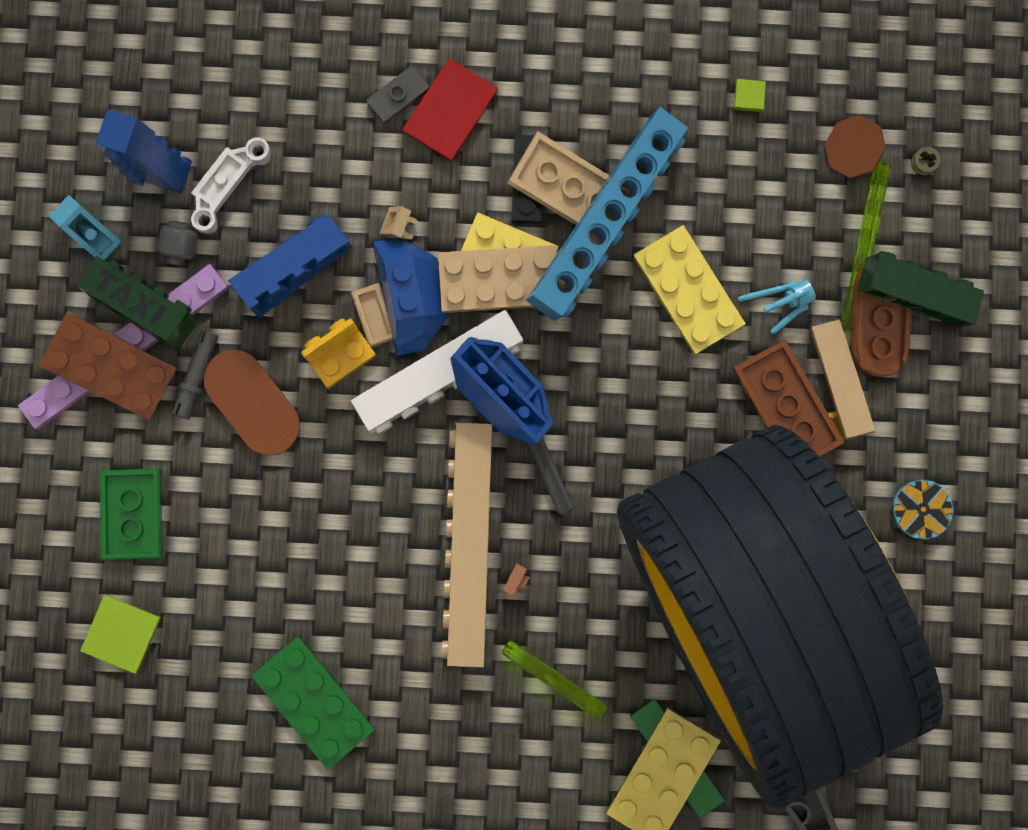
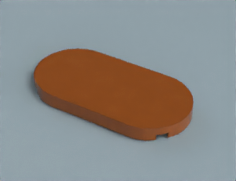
(878, 334)
(252, 402)

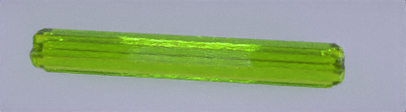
(554, 679)

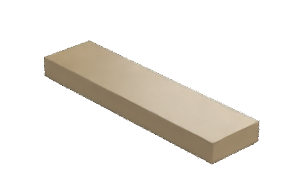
(842, 380)

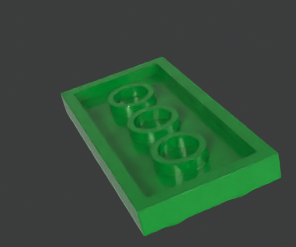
(313, 702)

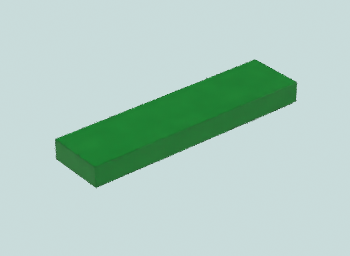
(704, 794)

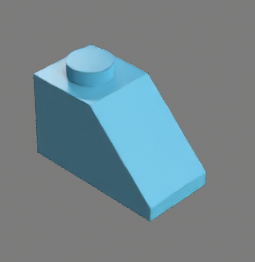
(84, 228)

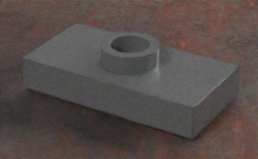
(398, 95)

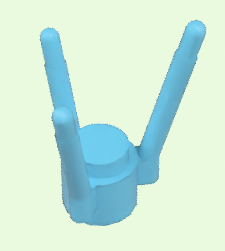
(797, 296)

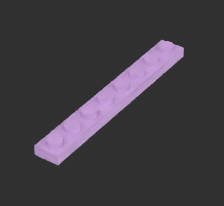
(62, 393)

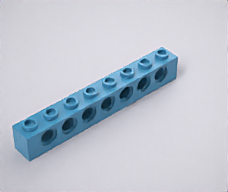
(660, 128)

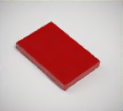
(450, 110)

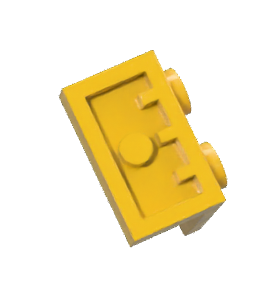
(338, 352)

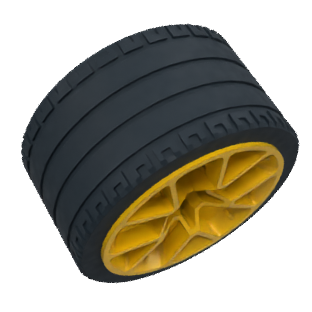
(783, 613)

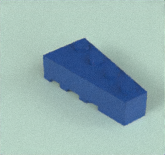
(141, 153)
(290, 265)

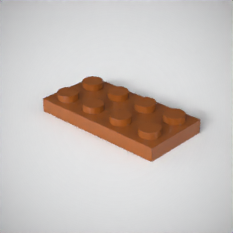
(107, 365)
(786, 397)

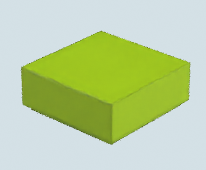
(749, 95)

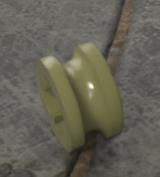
(925, 152)

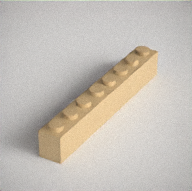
(469, 545)

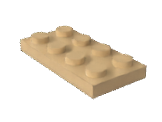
(559, 179)
(491, 277)

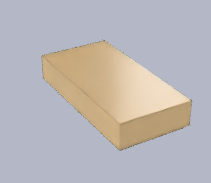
(373, 314)

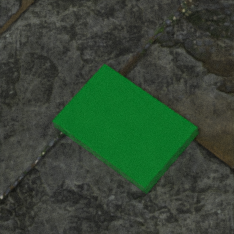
(131, 514)

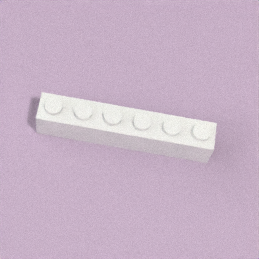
(427, 377)

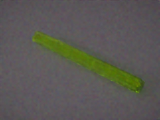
(868, 232)

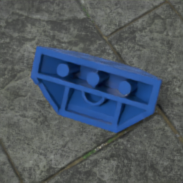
(410, 293)
(501, 389)

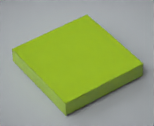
(120, 634)

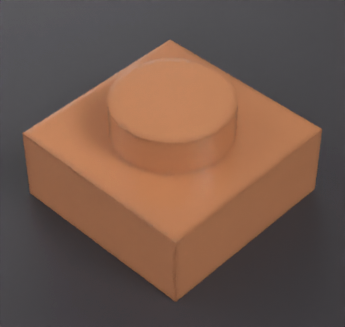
(517, 580)

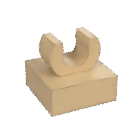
(395, 223)

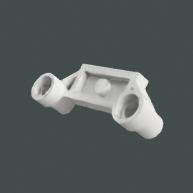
(223, 179)

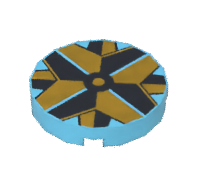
(922, 509)

